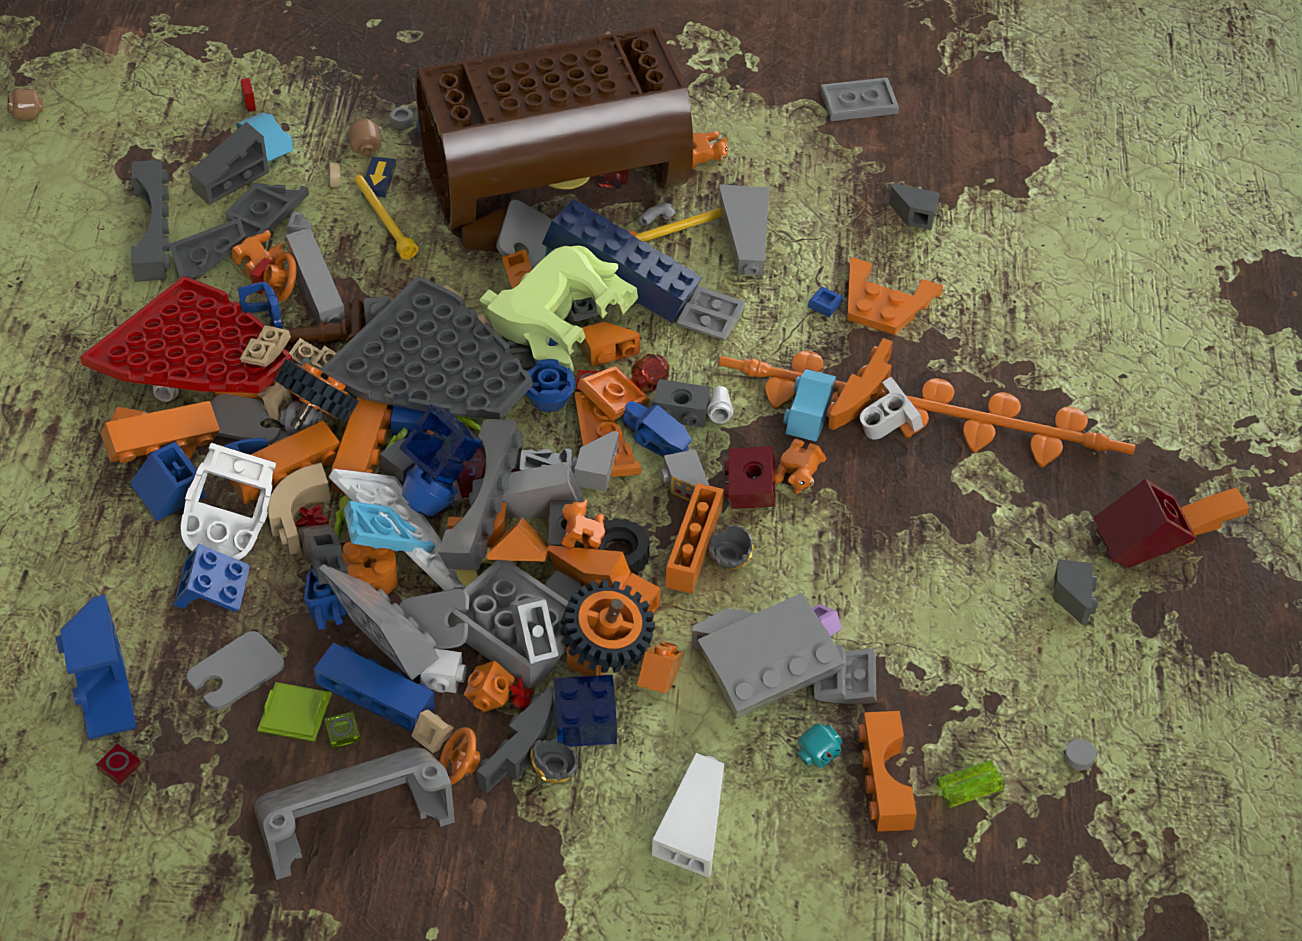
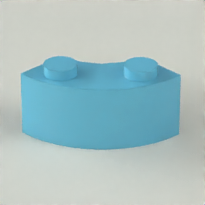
(276, 141)
(810, 405)

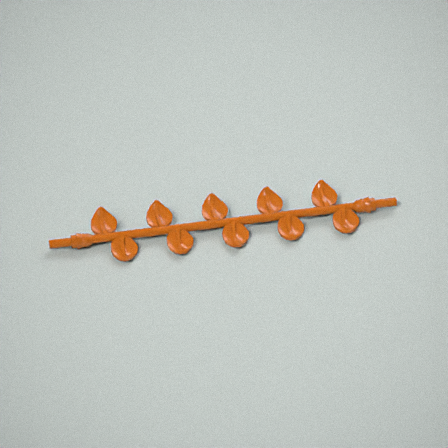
(936, 395)

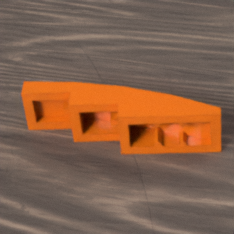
(1211, 511)

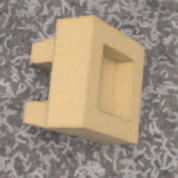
(275, 400)
(431, 731)

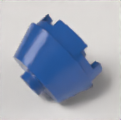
(551, 385)
(425, 493)

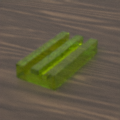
(972, 788)

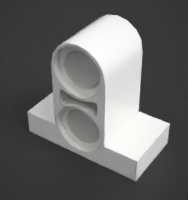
(889, 419)

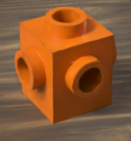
(489, 686)

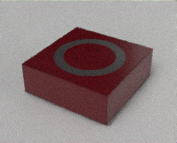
(118, 764)

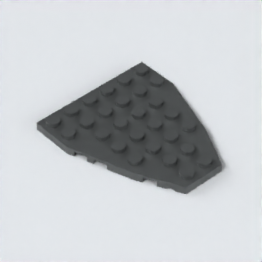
(433, 353)

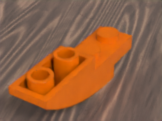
(862, 389)

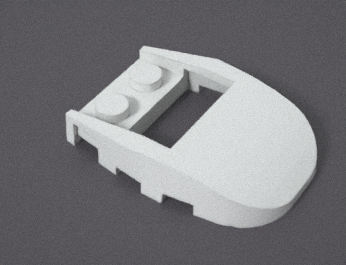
(217, 527)

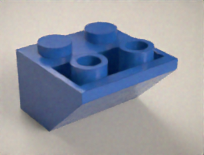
(165, 481)

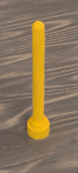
(679, 225)
(404, 246)

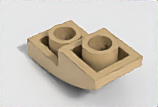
(266, 347)
(316, 356)

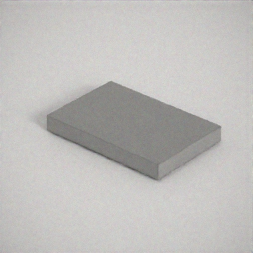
(859, 99)

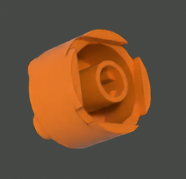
(372, 565)

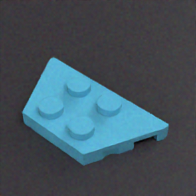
(377, 531)

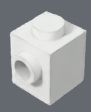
(445, 672)

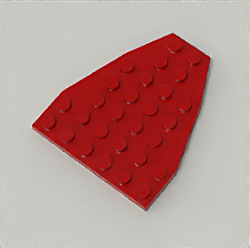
(186, 341)

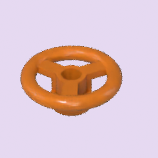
(277, 276)
(464, 757)

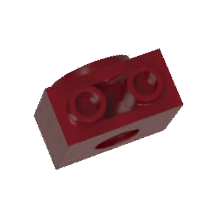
(744, 465)

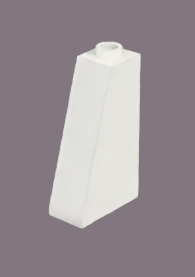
(691, 821)

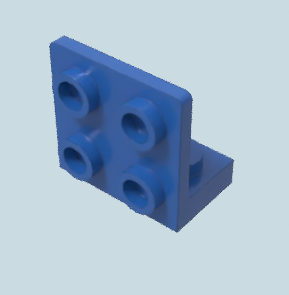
(212, 578)

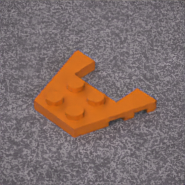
(881, 306)

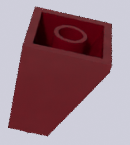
(1143, 525)

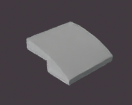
(711, 313)
(854, 682)

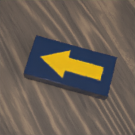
(380, 175)

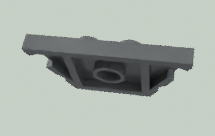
(265, 207)

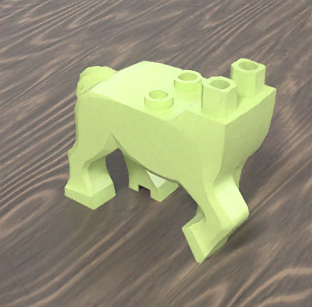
(545, 296)

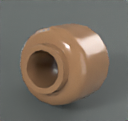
(24, 104)
(364, 137)

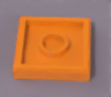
(612, 391)

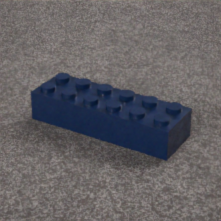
(659, 280)

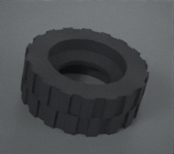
(632, 533)

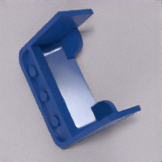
(99, 668)

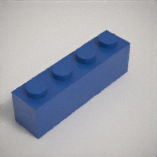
(373, 686)

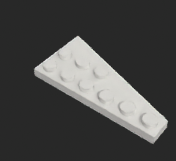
(386, 491)

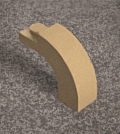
(297, 490)

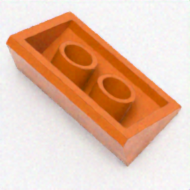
(519, 544)

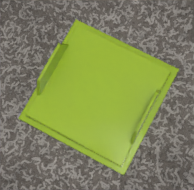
(294, 711)

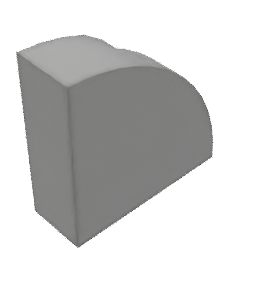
(297, 223)

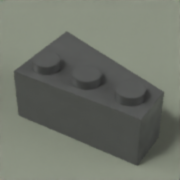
(231, 165)

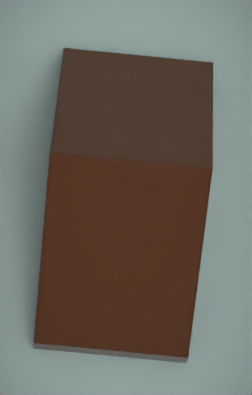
(484, 232)

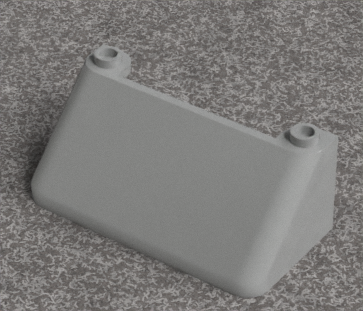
(414, 766)

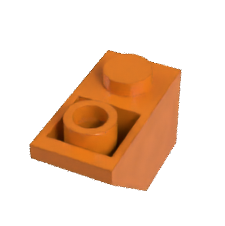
(609, 343)
(660, 667)

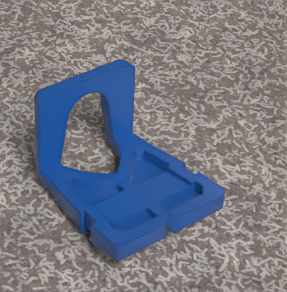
(271, 305)

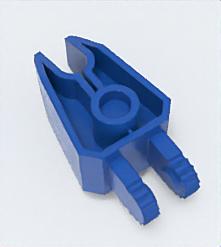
(656, 429)
(322, 602)

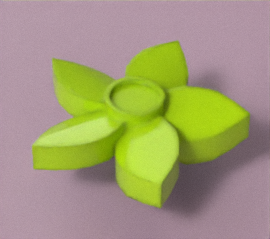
(400, 435)

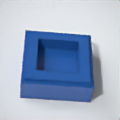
(825, 301)

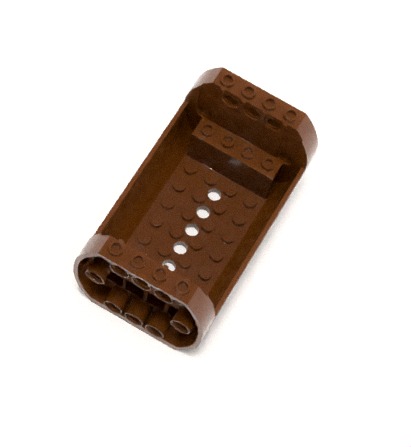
(553, 118)

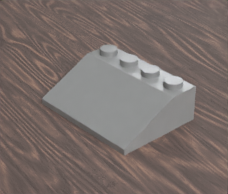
(383, 622)
(492, 623)
(770, 655)

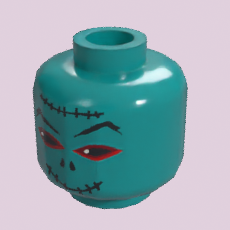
(819, 745)

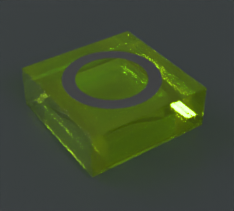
(342, 729)

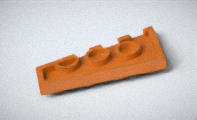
(595, 424)

